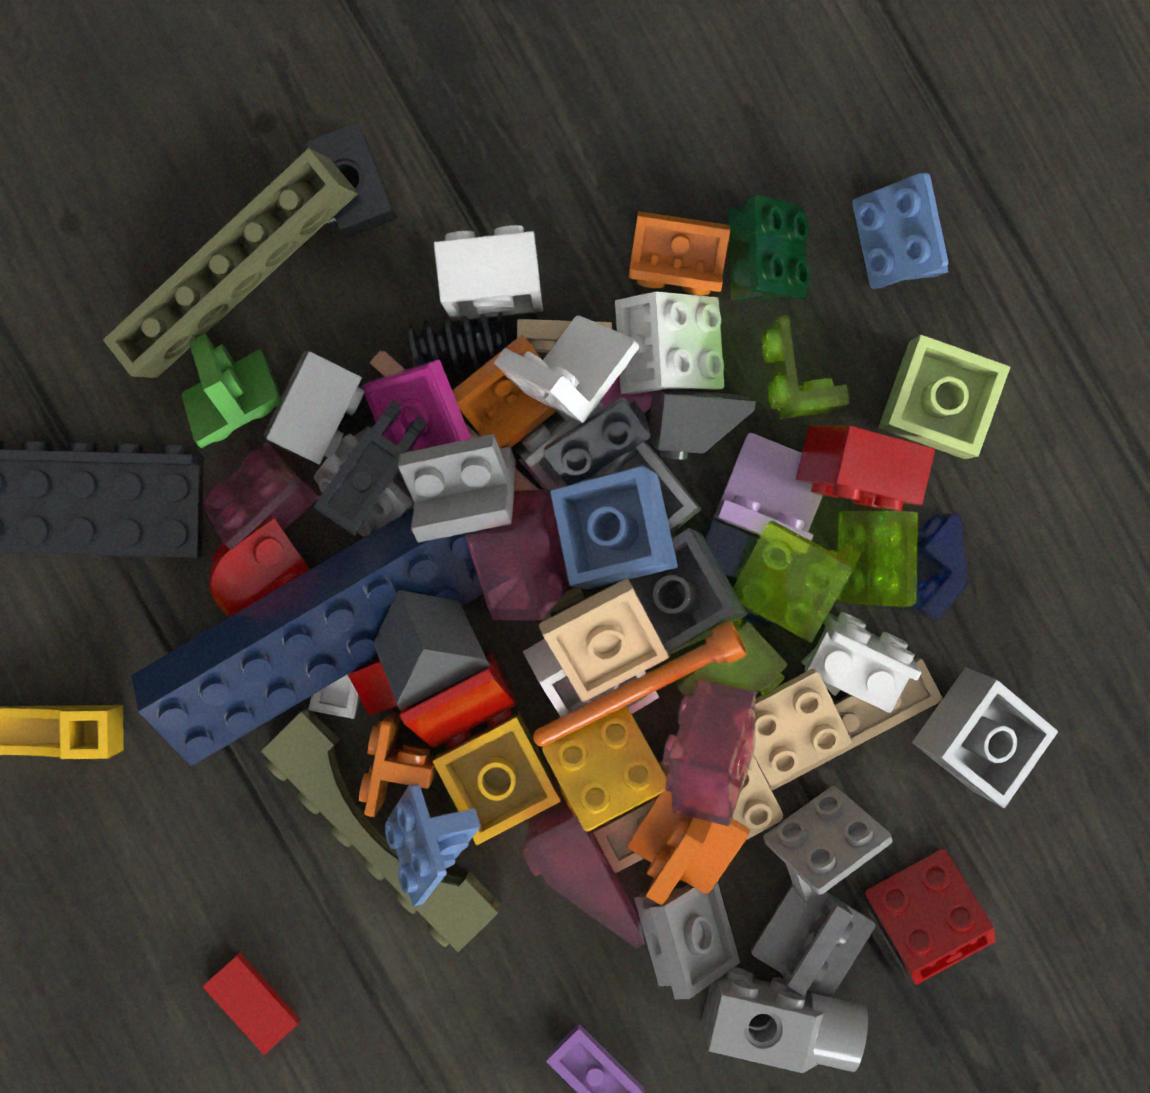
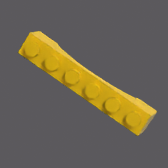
(62, 731)

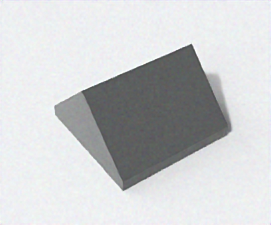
(426, 646)

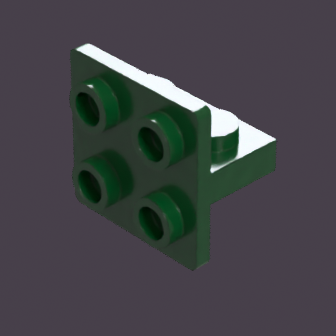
(767, 250)

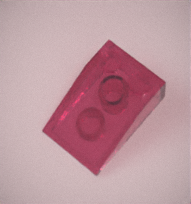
(580, 872)

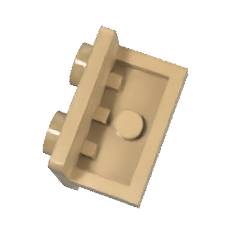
(796, 727)

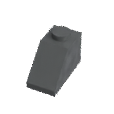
(693, 419)

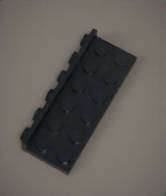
(101, 500)

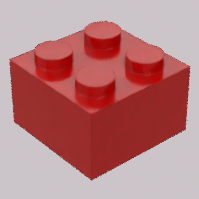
(864, 467)

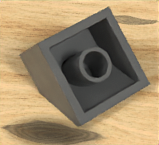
(688, 599)

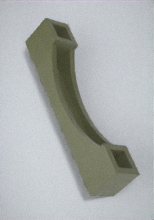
(309, 760)

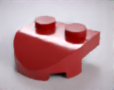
(253, 567)

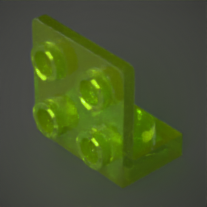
(783, 392)
(794, 579)

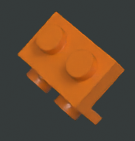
(679, 253)

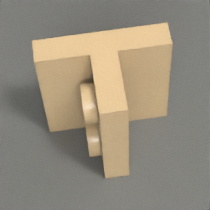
(604, 640)

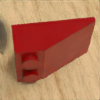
(462, 706)

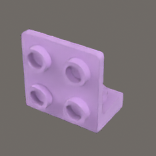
(766, 490)

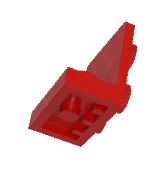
(931, 916)

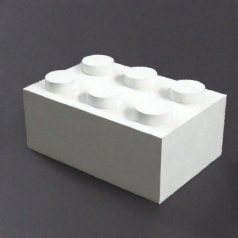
(488, 273)

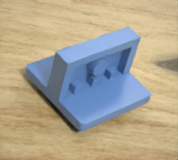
(901, 232)
(426, 843)

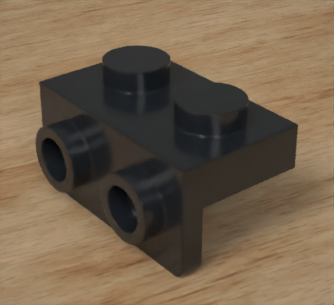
(598, 441)

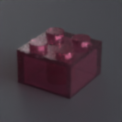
(522, 561)
(711, 751)

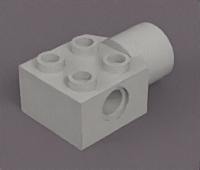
(791, 1028)

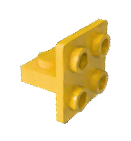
(605, 769)

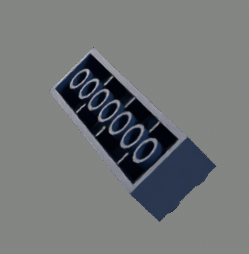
(295, 638)

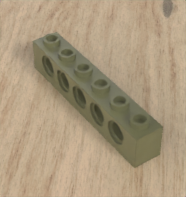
(231, 265)

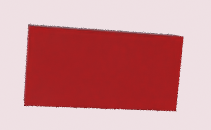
(251, 1003)

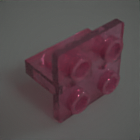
(256, 491)

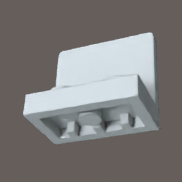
(676, 342)
(574, 370)

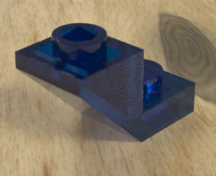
(945, 548)

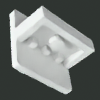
(862, 662)

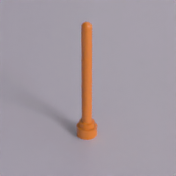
(721, 646)

